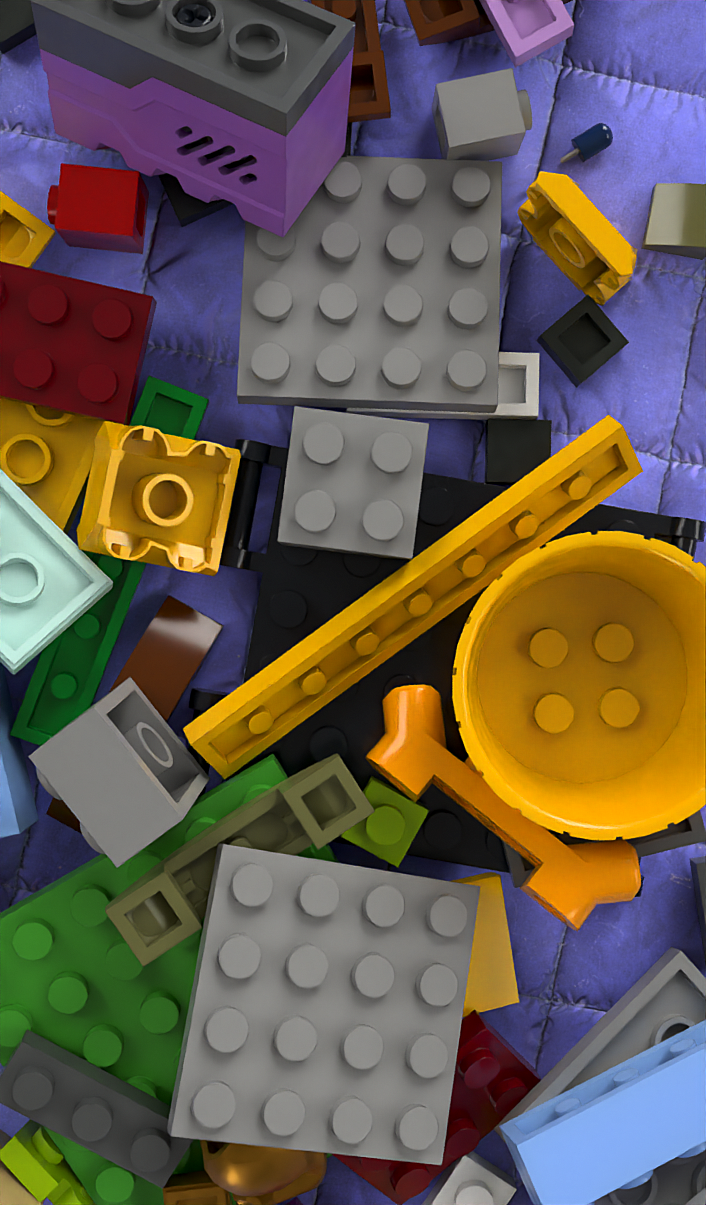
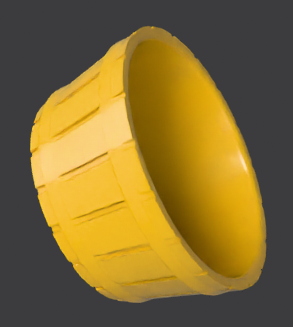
(589, 685)

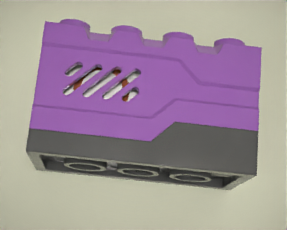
(212, 91)

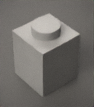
(481, 116)

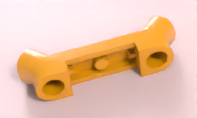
(565, 878)

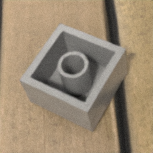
(353, 483)
(120, 773)

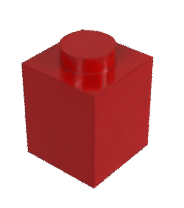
(99, 208)

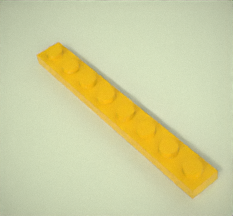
(414, 598)

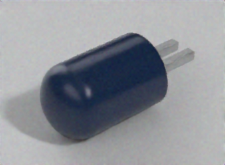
(590, 142)

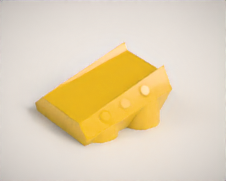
(577, 236)
(158, 498)

